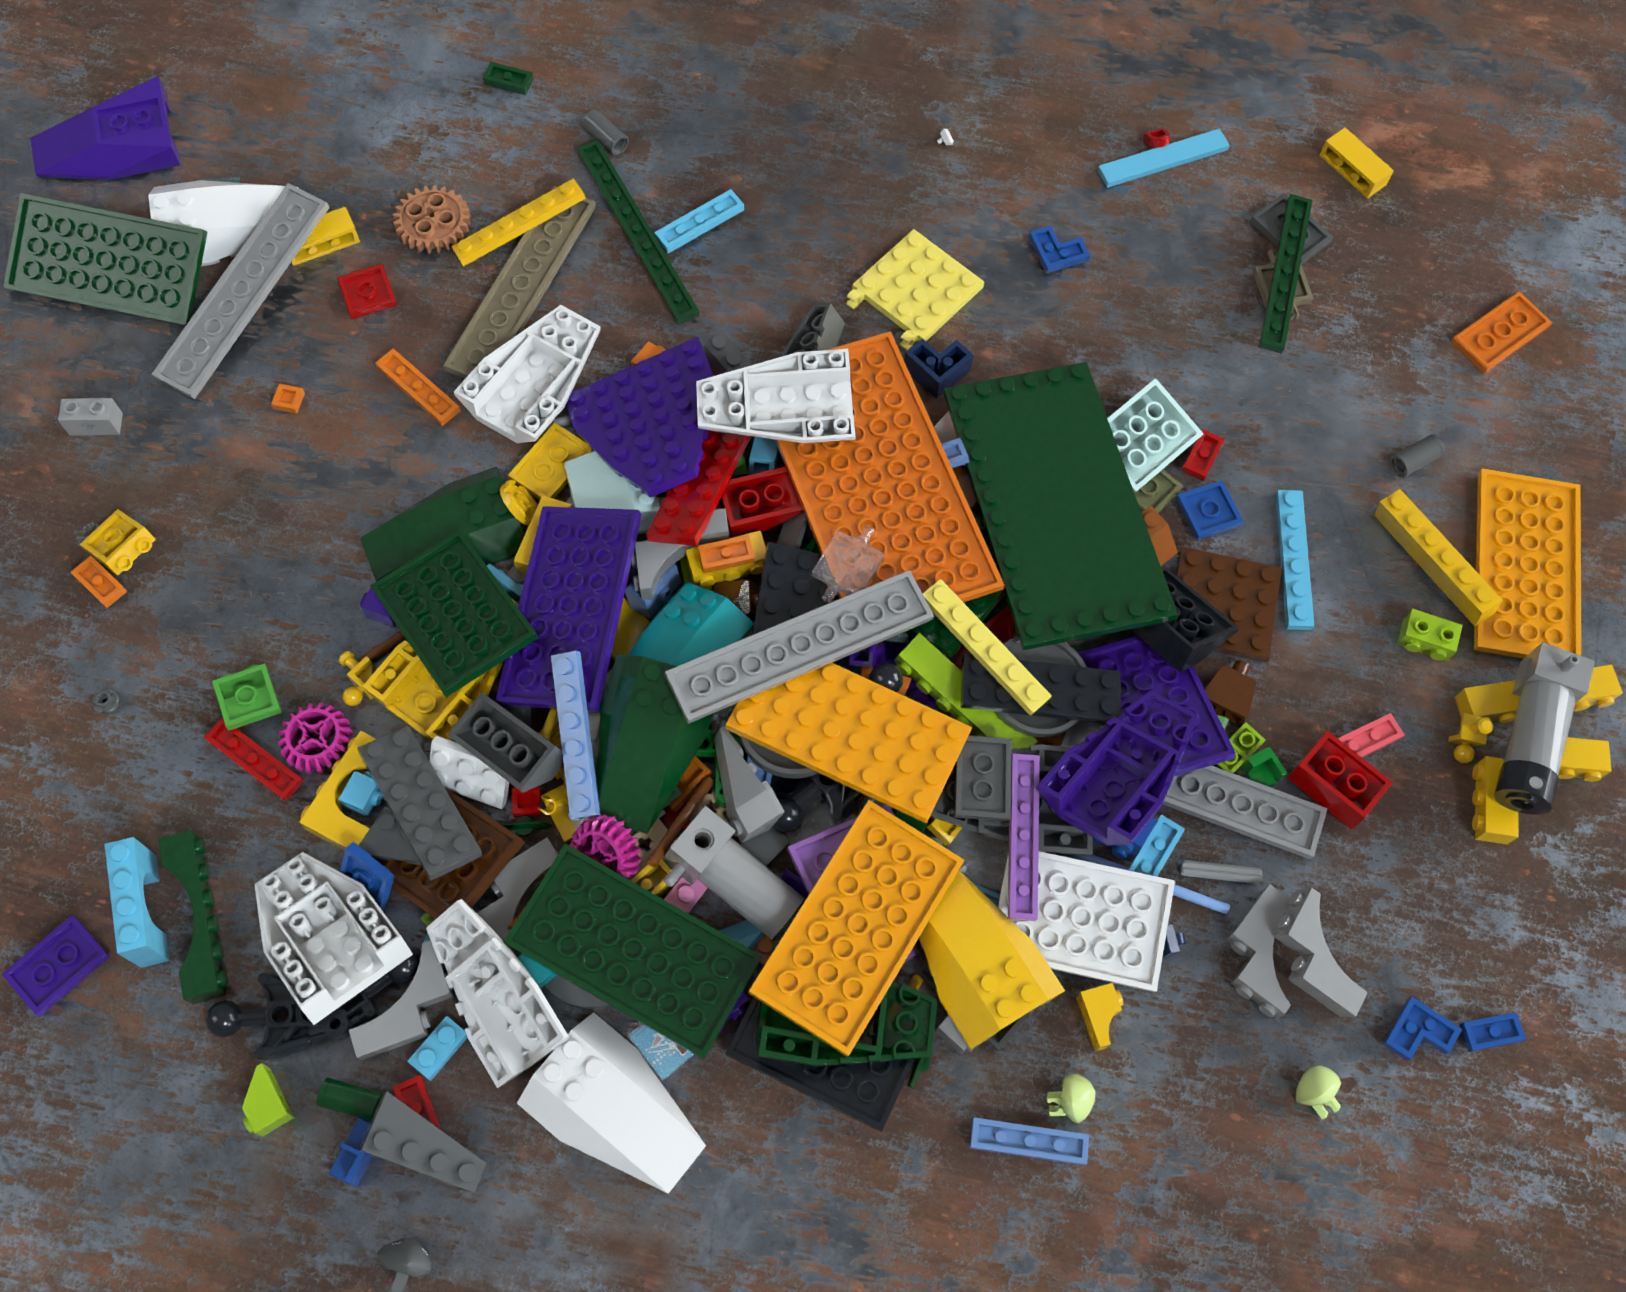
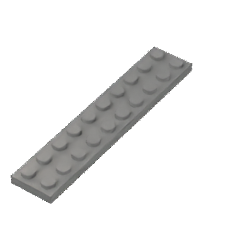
(240, 291)
(798, 646)
(1237, 803)

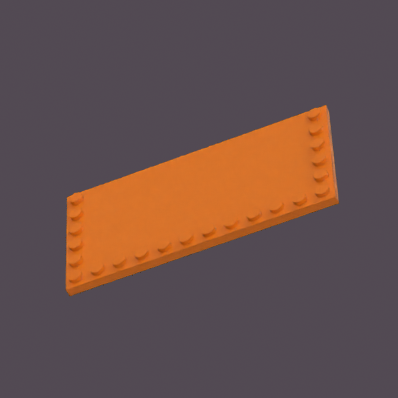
(892, 482)

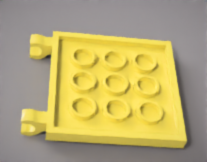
(916, 287)

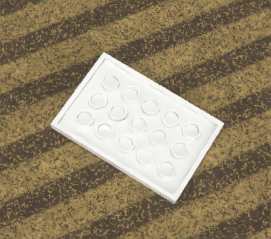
(1098, 920)

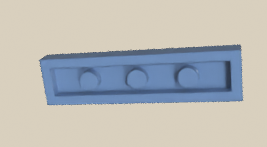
(1029, 1141)

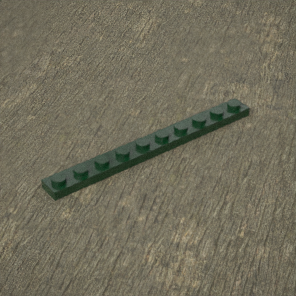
(638, 232)

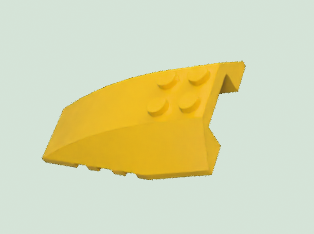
(415, 698)
(983, 964)

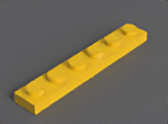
(518, 222)

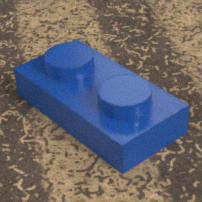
(1492, 1032)

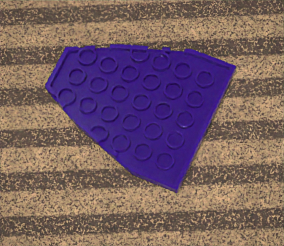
(647, 418)

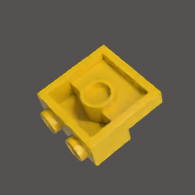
(118, 542)

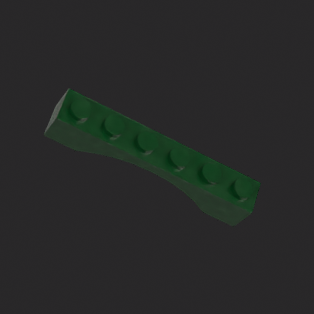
(202, 971)

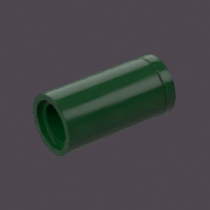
(348, 1099)

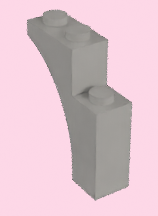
(656, 558)
(516, 885)
(1255, 939)
(1315, 968)
(405, 1019)

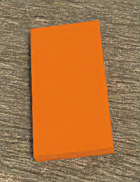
(1501, 332)

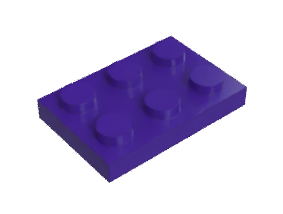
(56, 965)

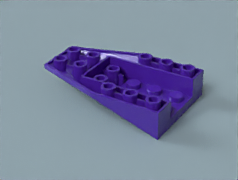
(110, 139)

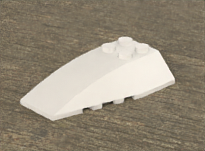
(221, 208)
(500, 1000)
(612, 1106)

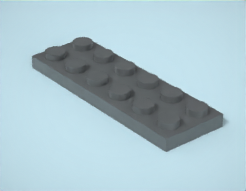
(419, 803)

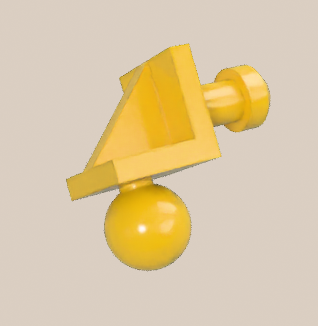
(358, 675)
(1471, 734)

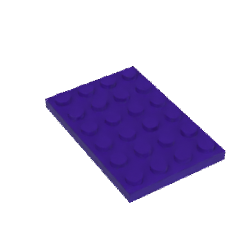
(1148, 671)

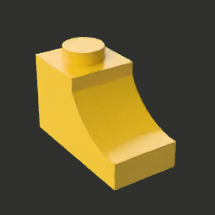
(1097, 1009)

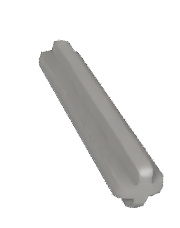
(1221, 871)

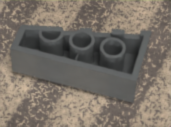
(817, 331)
(418, 1145)

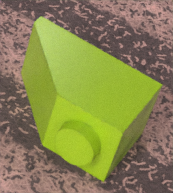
(265, 1103)

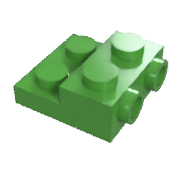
(246, 696)

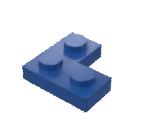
(1055, 254)
(1417, 1023)

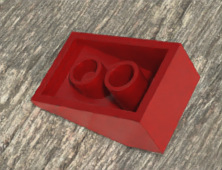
(760, 501)

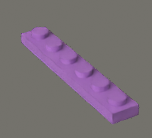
(1023, 838)

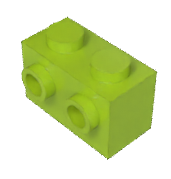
(1429, 635)

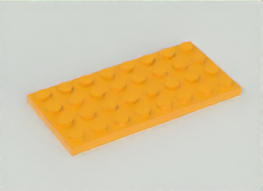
(1532, 560)
(857, 736)
(856, 928)

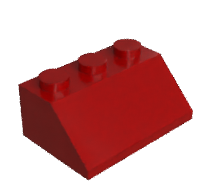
(1340, 780)

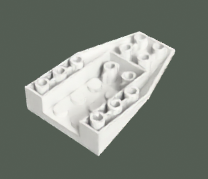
(324, 934)

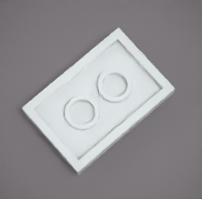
(467, 774)

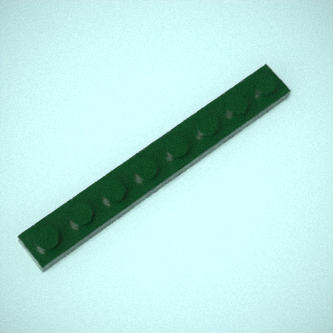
(1285, 274)

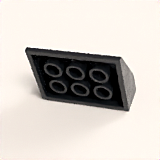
(1194, 633)

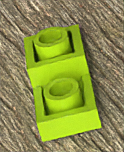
(1245, 743)

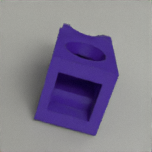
(869, 656)

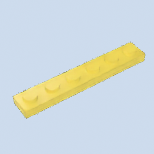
(986, 647)

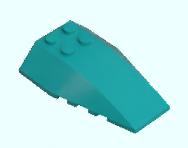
(691, 627)

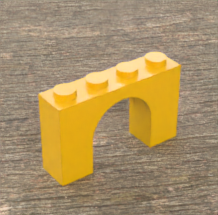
(325, 813)

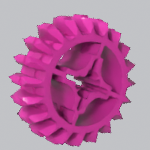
(302, 754)
(608, 844)

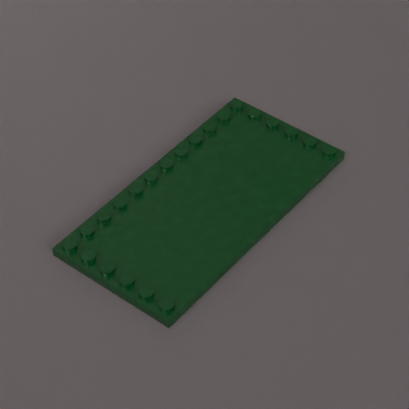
(1058, 506)

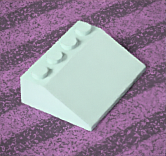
(1151, 432)
(597, 486)

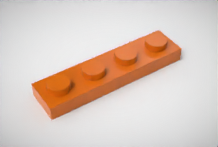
(417, 387)

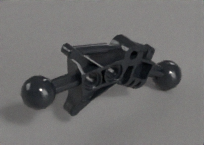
(882, 674)
(227, 1017)

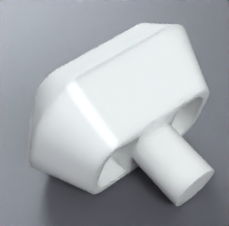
(946, 137)

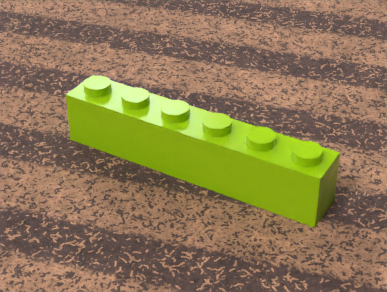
(942, 680)

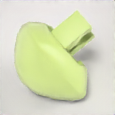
(1318, 1088)
(1074, 1099)

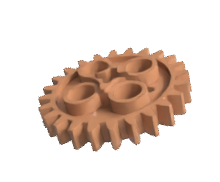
(432, 219)

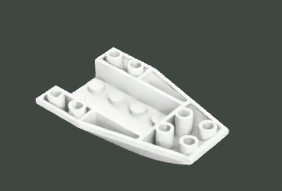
(530, 376)
(784, 399)

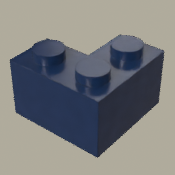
(938, 370)

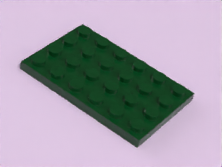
(454, 613)

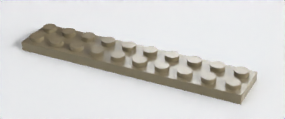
(519, 287)

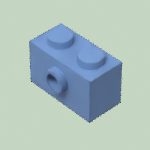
(663, 592)

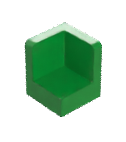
(1264, 768)

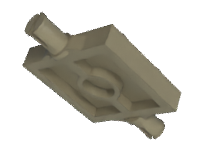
(1263, 278)

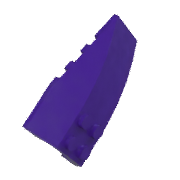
(1121, 772)

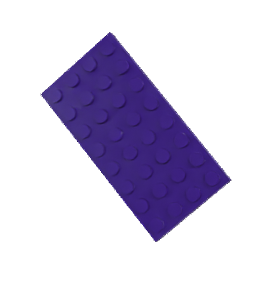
(571, 600)

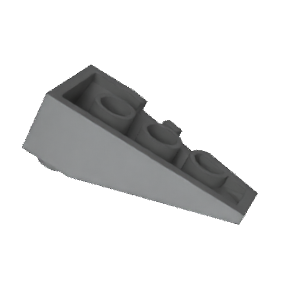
(749, 803)

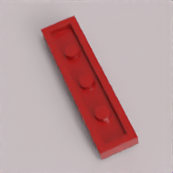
(254, 760)

